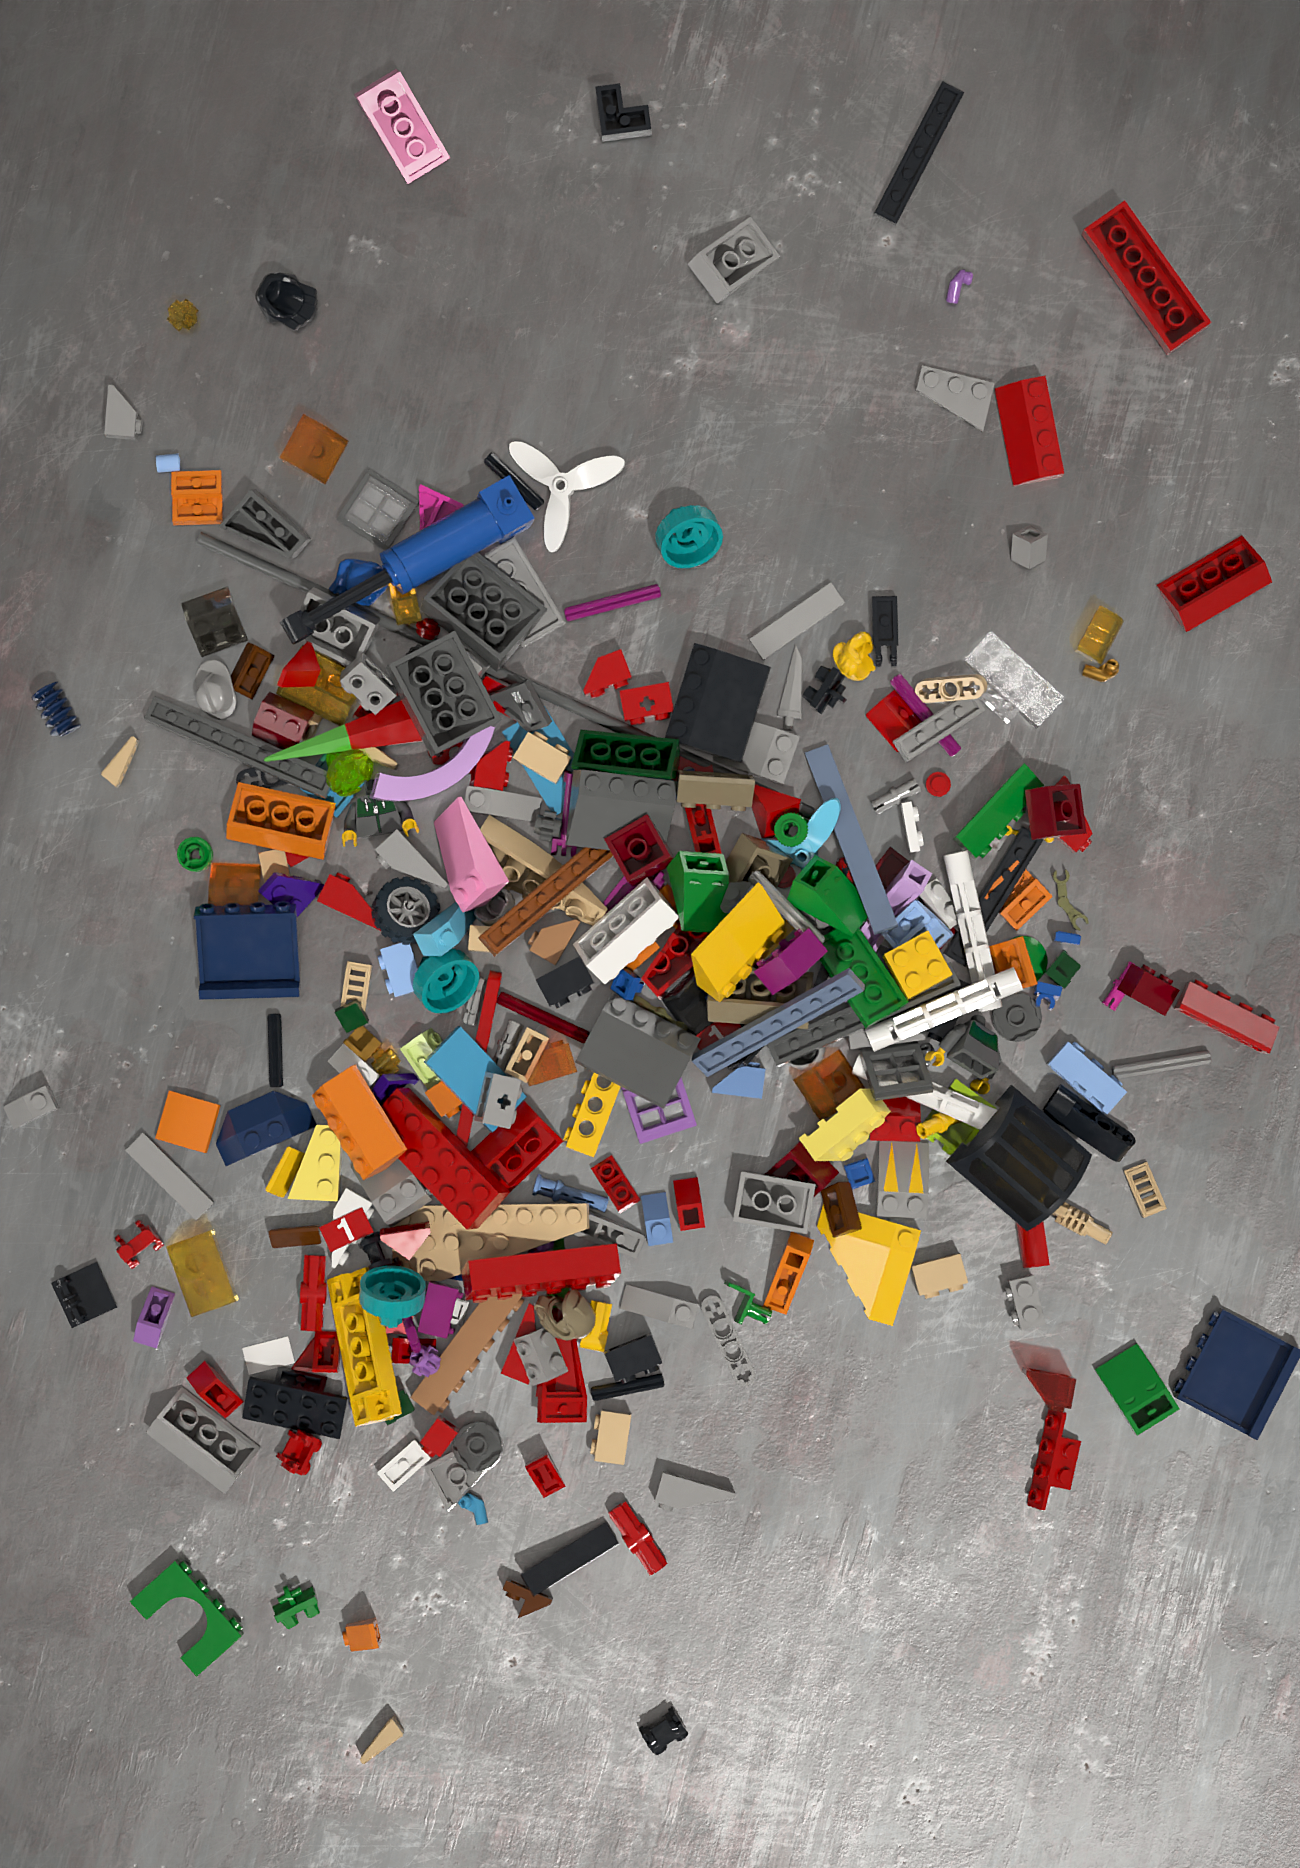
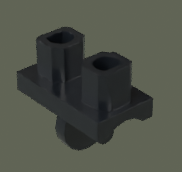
(829, 692)

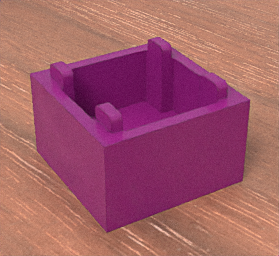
(790, 960)
(439, 1309)

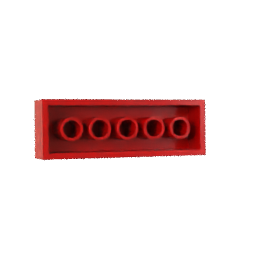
(1146, 277)
(443, 1161)
(540, 1272)

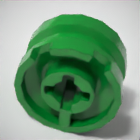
(205, 852)

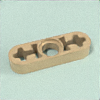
(969, 693)

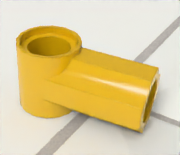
(597, 1337)

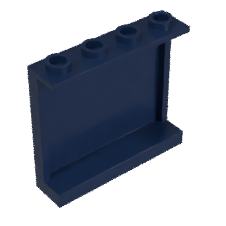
(248, 951)
(1237, 1373)

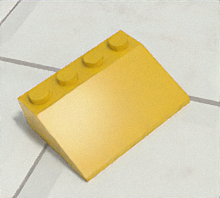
(737, 944)

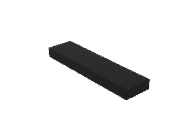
(569, 1559)

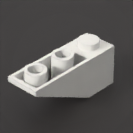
(348, 1203)

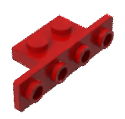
(1055, 1461)

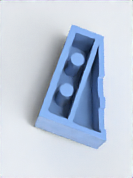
(1087, 1077)

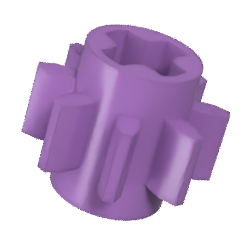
(425, 1362)

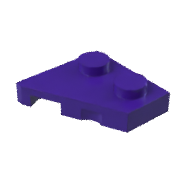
(291, 889)
(388, 1083)

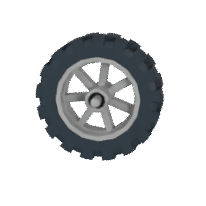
(408, 889)

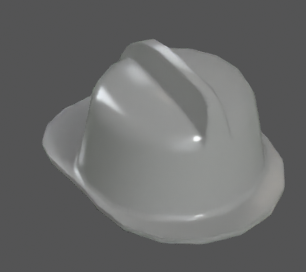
(215, 689)

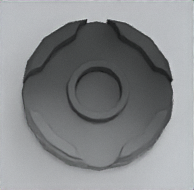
(1017, 1017)
(478, 1447)

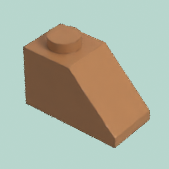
(553, 940)

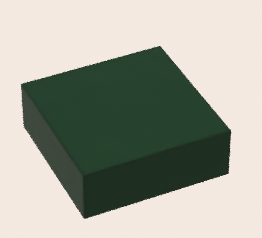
(351, 1016)

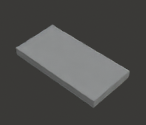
(513, 563)

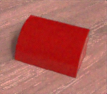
(1033, 1246)

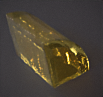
(1100, 635)

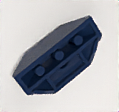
(262, 1125)

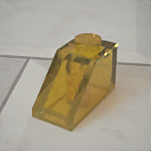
(405, 606)

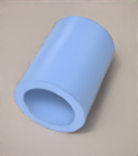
(168, 463)

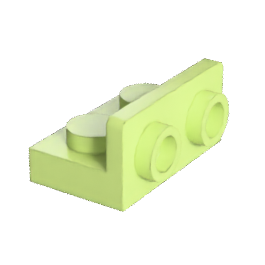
(418, 1051)

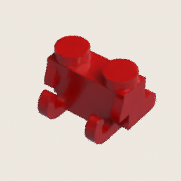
(137, 1244)
(299, 1451)

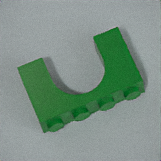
(178, 1582)

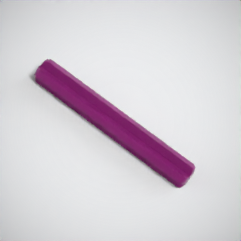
(612, 602)
(921, 711)

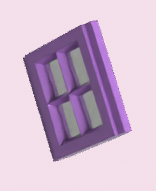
(655, 1122)

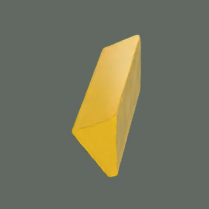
(285, 1172)

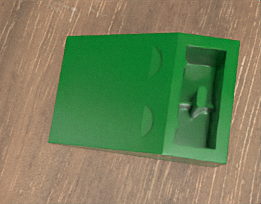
(698, 889)
(828, 896)
(1137, 1389)

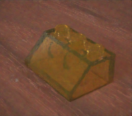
(327, 697)
(202, 1273)

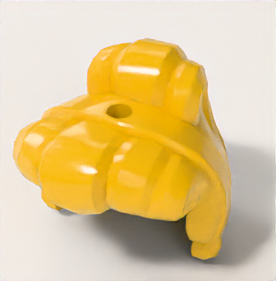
(854, 658)

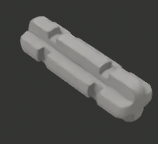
(474, 1003)

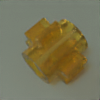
(182, 314)
(385, 1061)

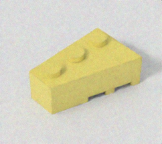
(846, 1129)
(320, 1168)

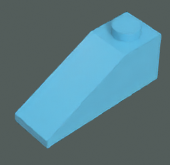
(444, 931)

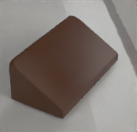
(250, 670)
(841, 1209)
(295, 1236)

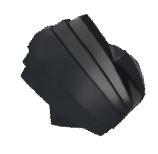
(286, 300)

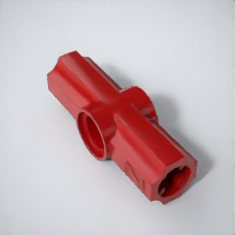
(313, 1293)
(637, 1538)

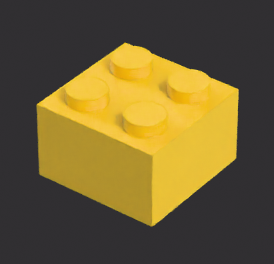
(917, 965)

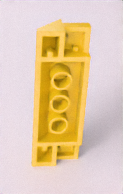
(363, 1353)

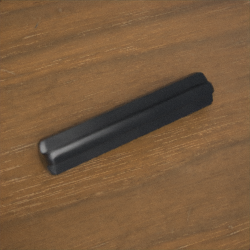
(503, 471)
(275, 1050)
(618, 1389)

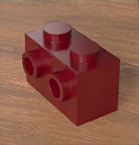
(1148, 989)

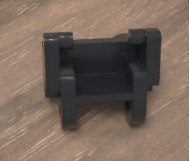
(372, 1248)
(664, 1732)

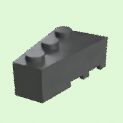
(266, 525)

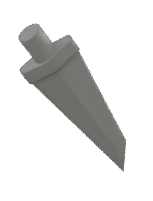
(792, 696)

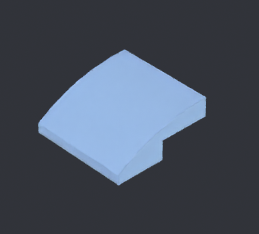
(915, 921)

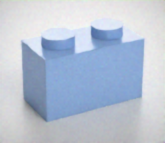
(400, 966)

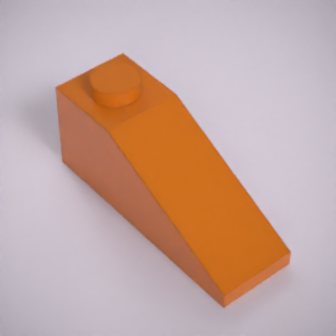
(788, 1273)

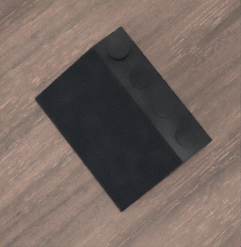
(717, 702)

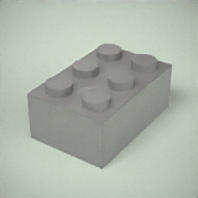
(343, 634)

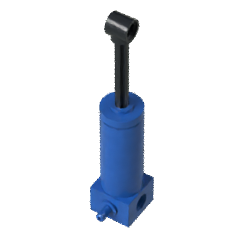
(492, 517)

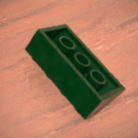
(627, 754)

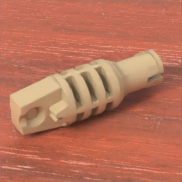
(1081, 1223)

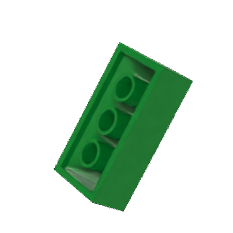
(997, 813)

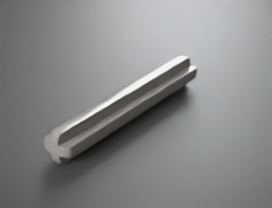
(784, 907)
(1161, 1064)

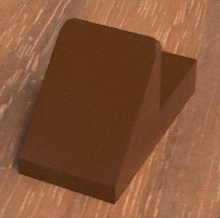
(531, 1604)

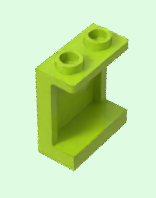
(960, 1131)

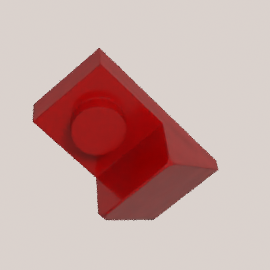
(402, 1350)

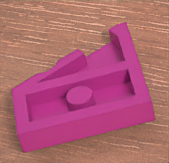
(434, 506)

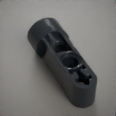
(1089, 1124)

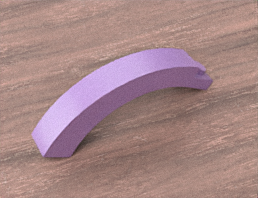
(421, 786)
(900, 893)

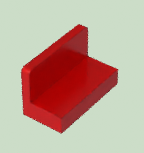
(892, 717)

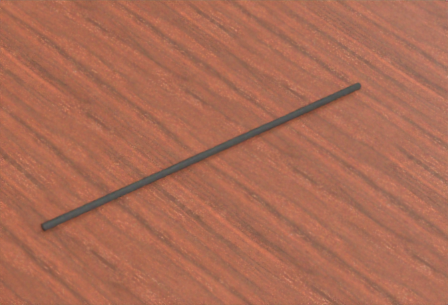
(502, 674)

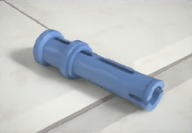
(557, 1190)

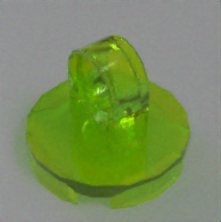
(348, 771)

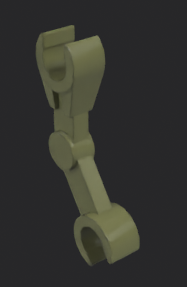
(1063, 901)
(659, 1011)

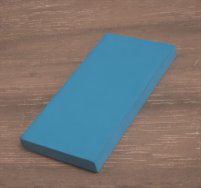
(551, 793)
(462, 1068)

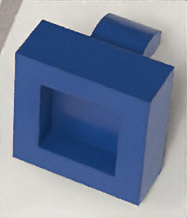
(627, 984)
(1048, 992)

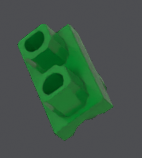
(294, 1602)

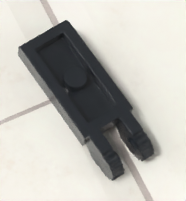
(885, 627)

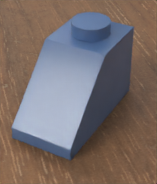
(743, 1081)
(657, 1219)

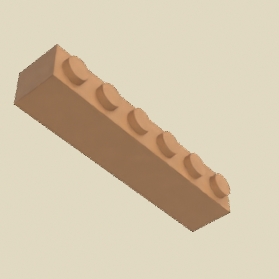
(463, 1352)

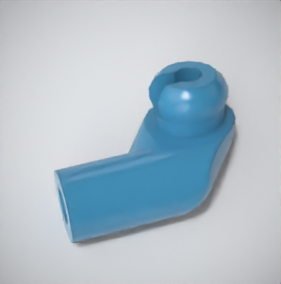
(476, 1506)

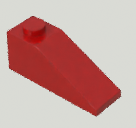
(702, 829)
(346, 899)
(513, 1365)

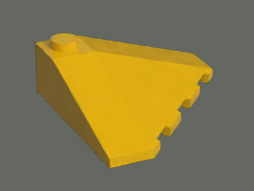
(875, 1262)

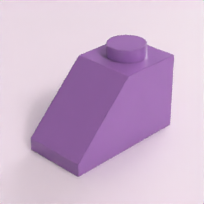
(153, 1317)

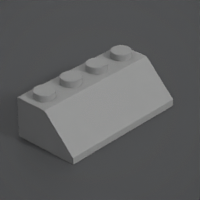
(203, 1440)

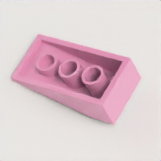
(402, 125)
(467, 858)

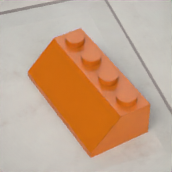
(280, 820)
(359, 1122)

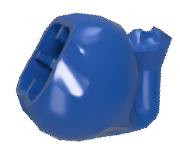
(353, 572)

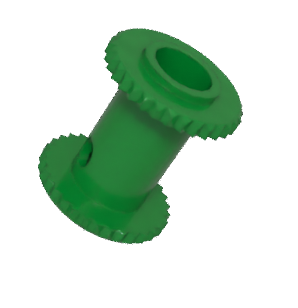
(783, 826)

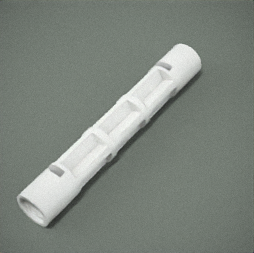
(970, 919)
(943, 1009)
(946, 1102)

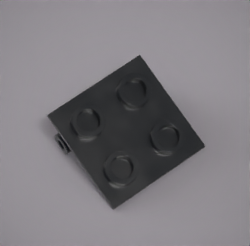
(84, 1295)

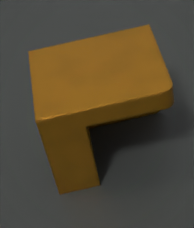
(363, 1043)

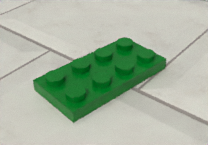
(880, 993)

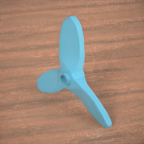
(819, 827)

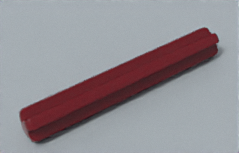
(543, 1017)

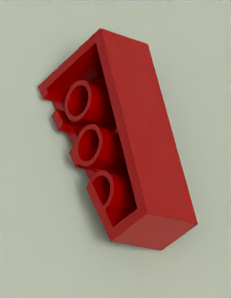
(673, 961)

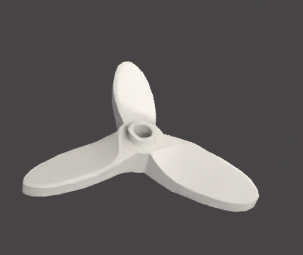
(581, 477)

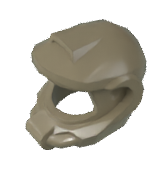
(577, 1315)

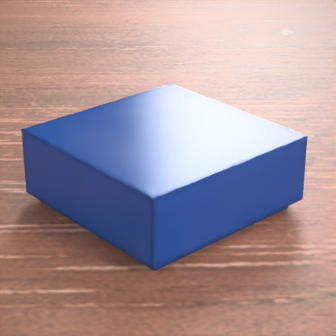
(1068, 938)
(859, 1173)

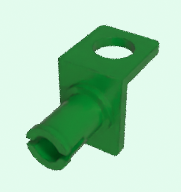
(748, 1307)

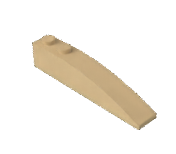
(530, 866)

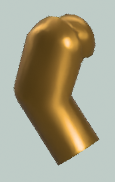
(1103, 672)

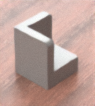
(1029, 547)

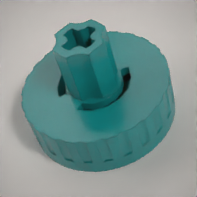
(685, 525)
(437, 986)
(392, 1293)

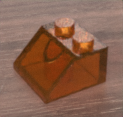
(314, 449)
(234, 883)
(553, 1063)
(828, 1084)

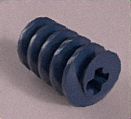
(55, 711)

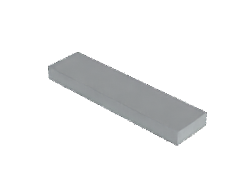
(797, 621)
(937, 727)
(169, 1176)

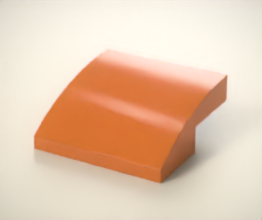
(197, 497)
(1024, 899)
(1014, 954)
(187, 1121)

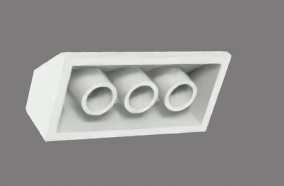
(626, 931)

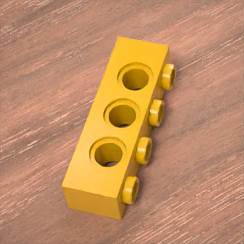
(589, 1143)

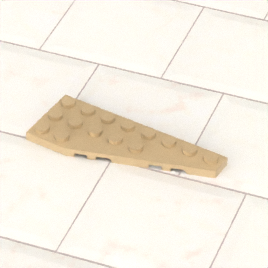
(504, 1233)

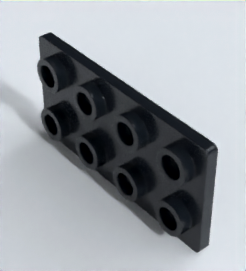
(296, 1403)

